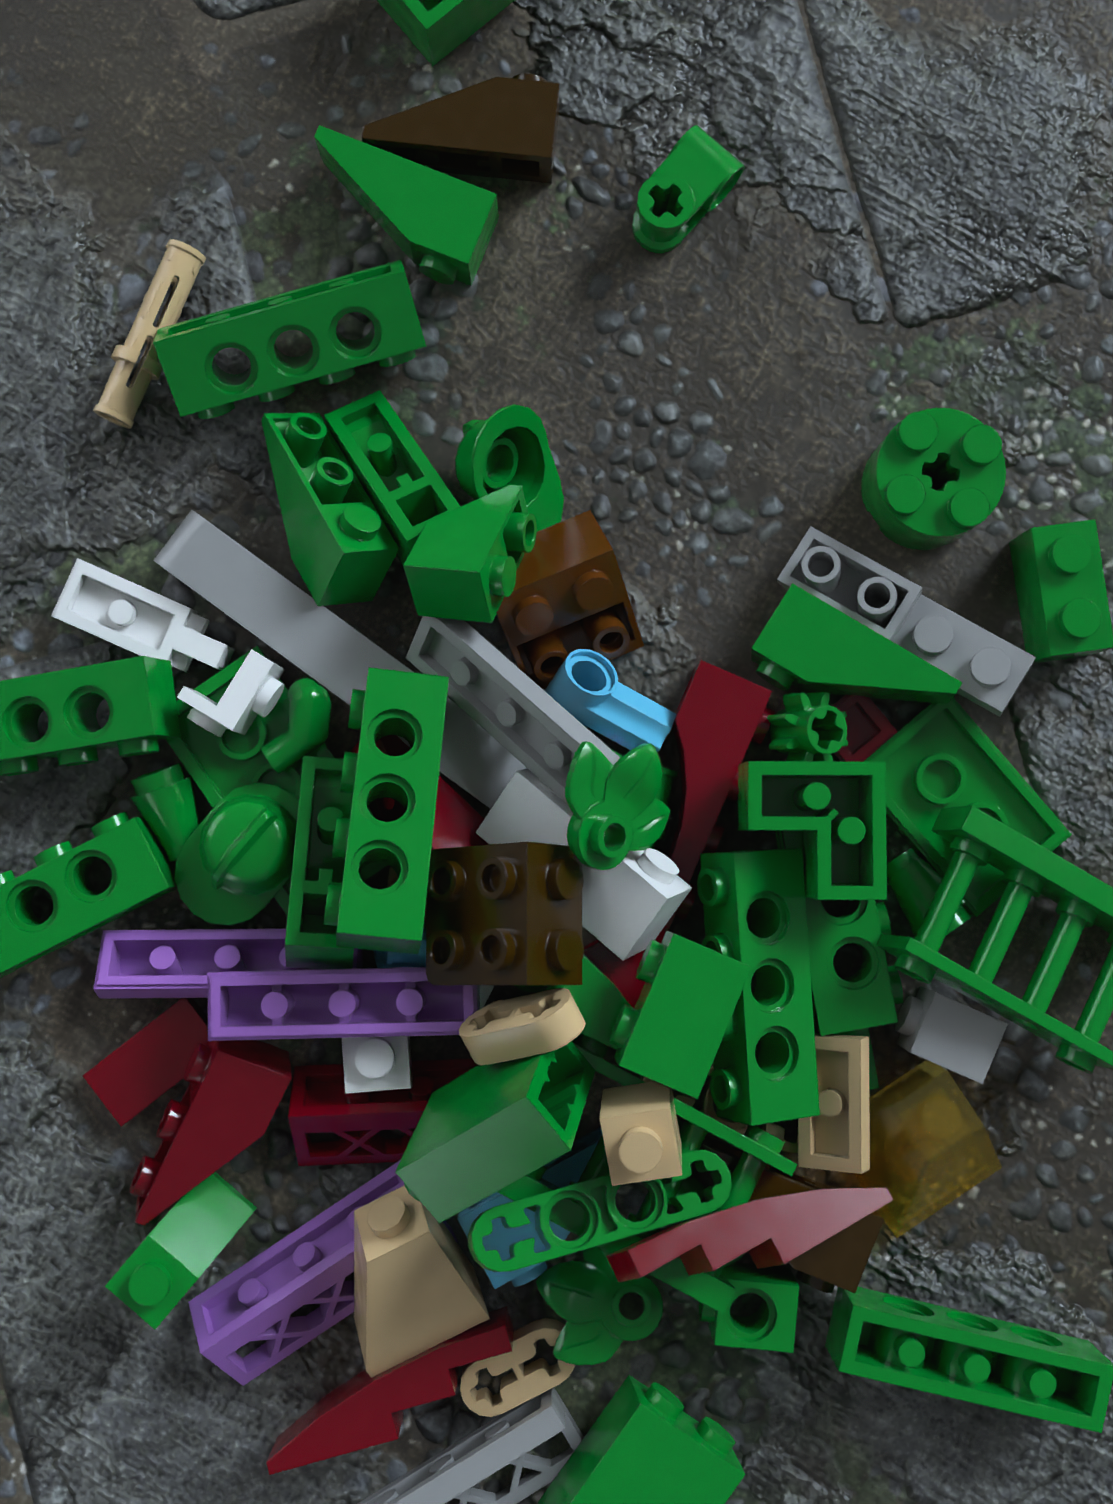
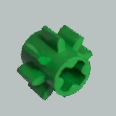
(808, 727)

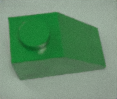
(180, 1249)

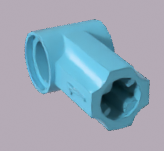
(592, 694)

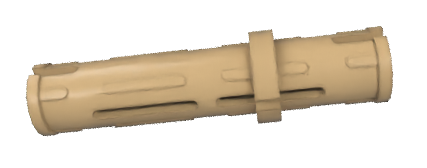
(179, 267)

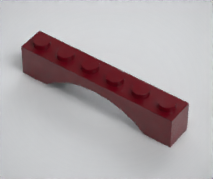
(711, 735)

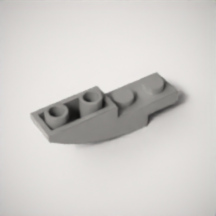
(899, 611)

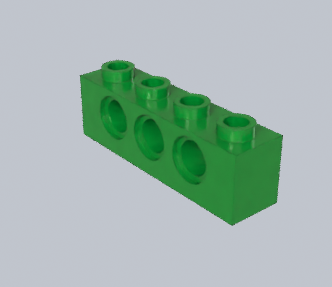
(202, 387)
(139, 703)
(413, 709)
(138, 877)
(870, 993)
(780, 1010)
(970, 1357)

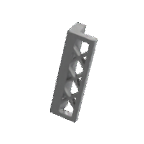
(502, 699)
(486, 1451)

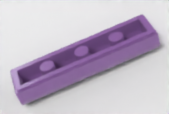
(178, 960)
(334, 1004)

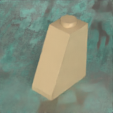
(409, 1282)

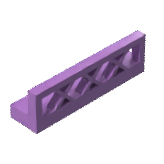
(294, 1272)

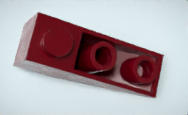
(220, 1115)

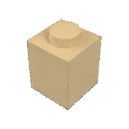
(640, 1133)

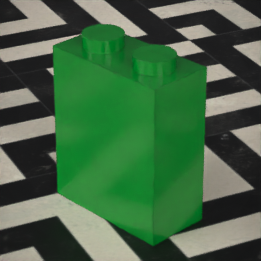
(494, 1128)
(648, 1454)

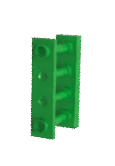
(1028, 873)
(758, 1151)

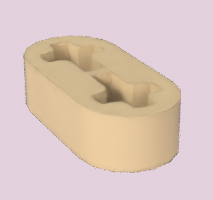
(522, 1026)
(525, 1381)

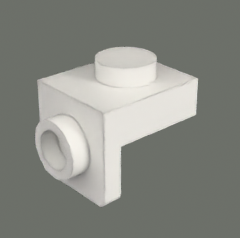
(250, 693)
(377, 1063)

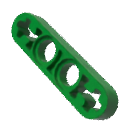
(602, 1216)

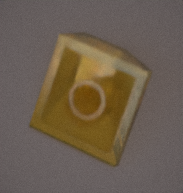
(924, 1146)

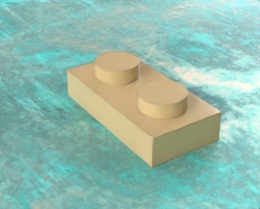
(841, 1132)

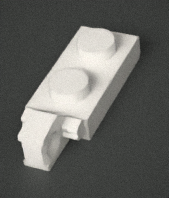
(137, 619)

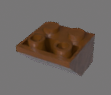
(567, 600)

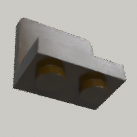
(504, 915)

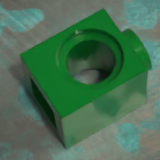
(772, 1324)

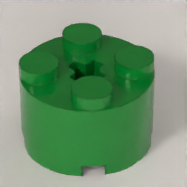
(964, 460)

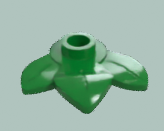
(614, 802)
(589, 1299)

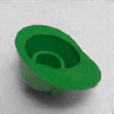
(511, 451)
(239, 854)

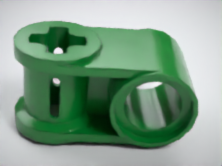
(688, 186)

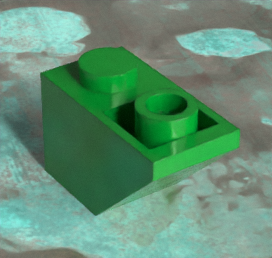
(471, 557)

